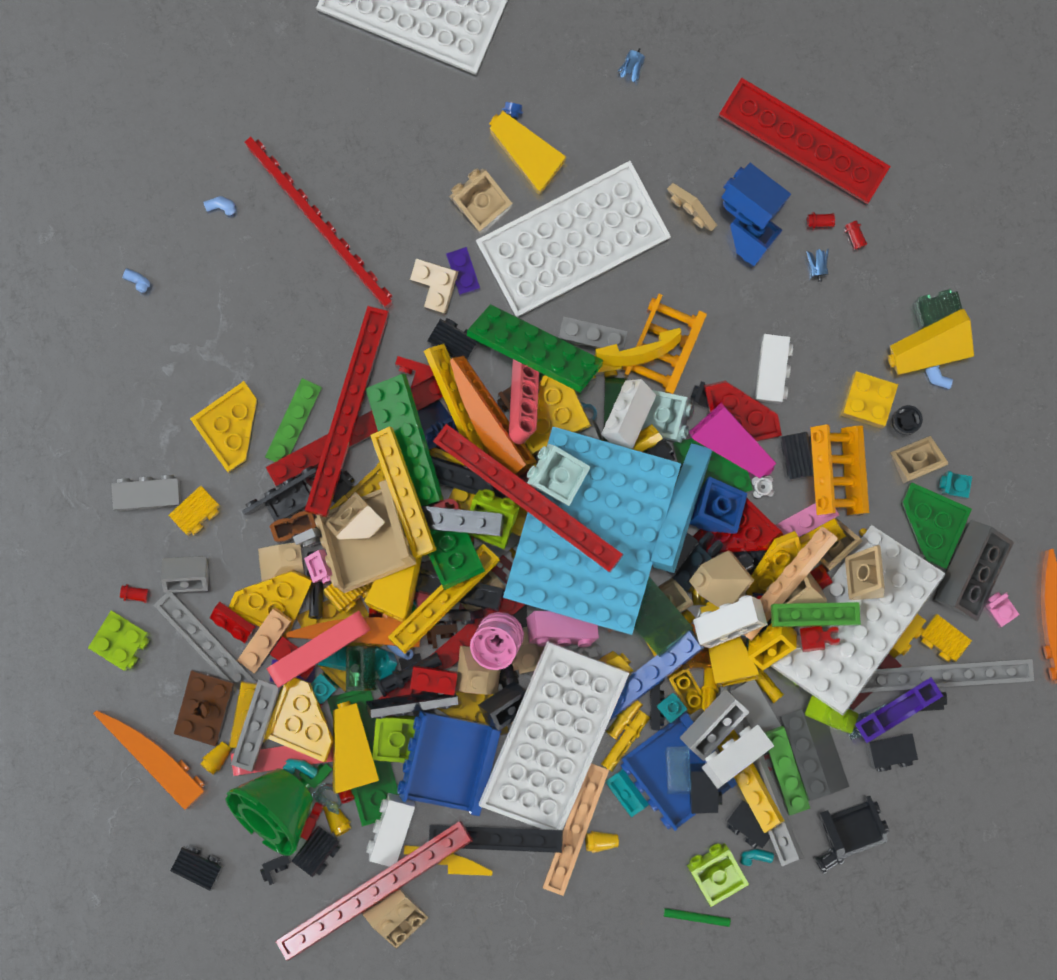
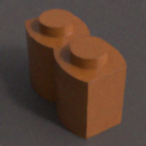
(286, 528)

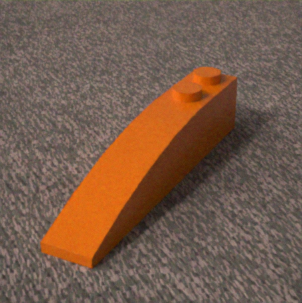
(489, 420)
(1049, 610)
(379, 632)
(164, 767)

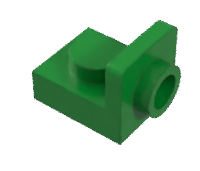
(322, 773)

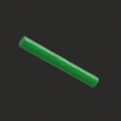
(697, 917)

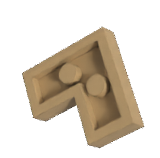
(692, 206)
(440, 281)

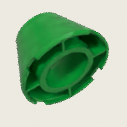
(273, 808)

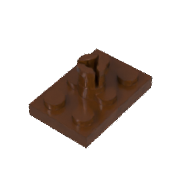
(204, 707)

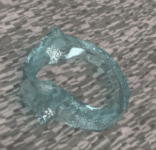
(320, 798)

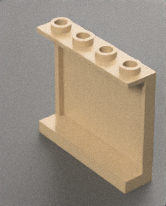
(367, 559)

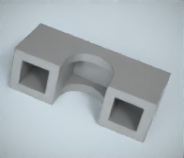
(590, 334)

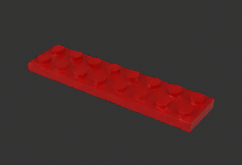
(804, 140)

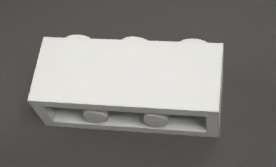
(773, 369)
(629, 413)
(730, 621)
(736, 755)
(390, 830)

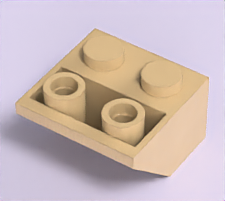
(395, 917)

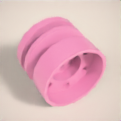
(497, 641)

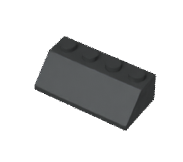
(974, 570)
(814, 754)

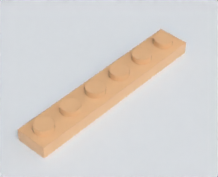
(795, 572)
(575, 830)

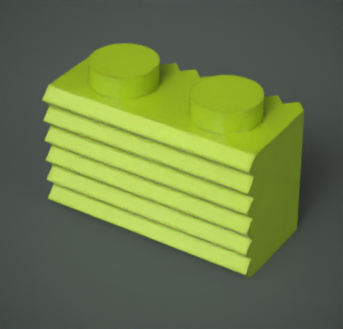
(825, 714)

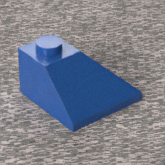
(752, 241)
(718, 507)

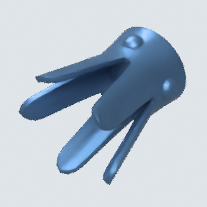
(633, 60)
(819, 267)

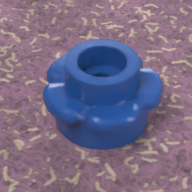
(512, 109)

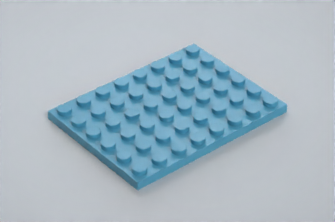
(619, 501)

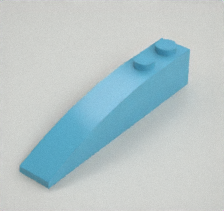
(681, 509)

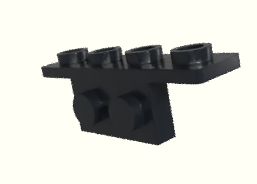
(285, 500)

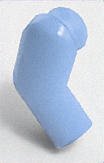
(222, 203)
(141, 282)
(936, 378)
(398, 652)

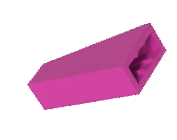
(728, 438)

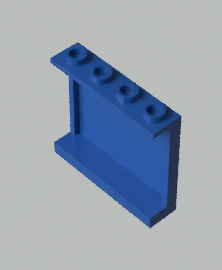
(448, 762)
(648, 767)

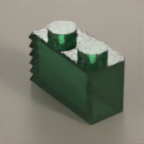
(931, 310)
(360, 668)

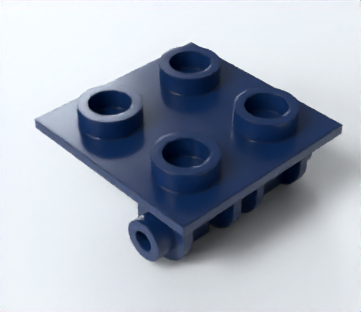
(433, 420)

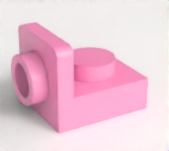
(318, 567)
(1001, 608)

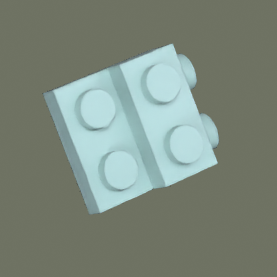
(670, 415)
(557, 474)

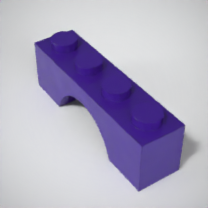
(899, 710)

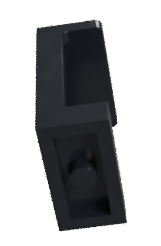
(855, 828)

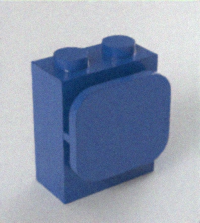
(753, 196)

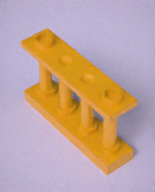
(687, 343)
(854, 470)

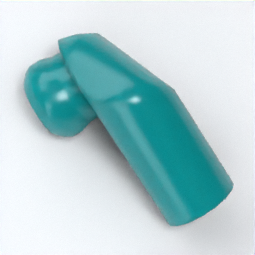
(301, 765)
(756, 854)

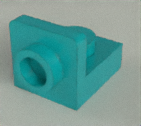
(955, 484)
(385, 662)
(324, 687)
(671, 708)

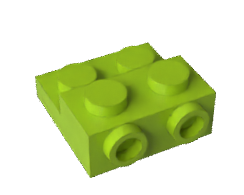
(486, 502)
(119, 641)
(392, 738)
(717, 874)

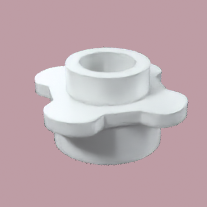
(758, 491)

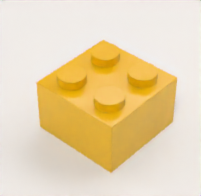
(869, 400)

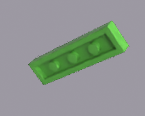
(294, 420)
(815, 614)
(787, 772)

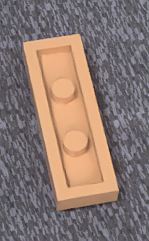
(264, 640)

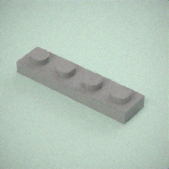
(255, 725)

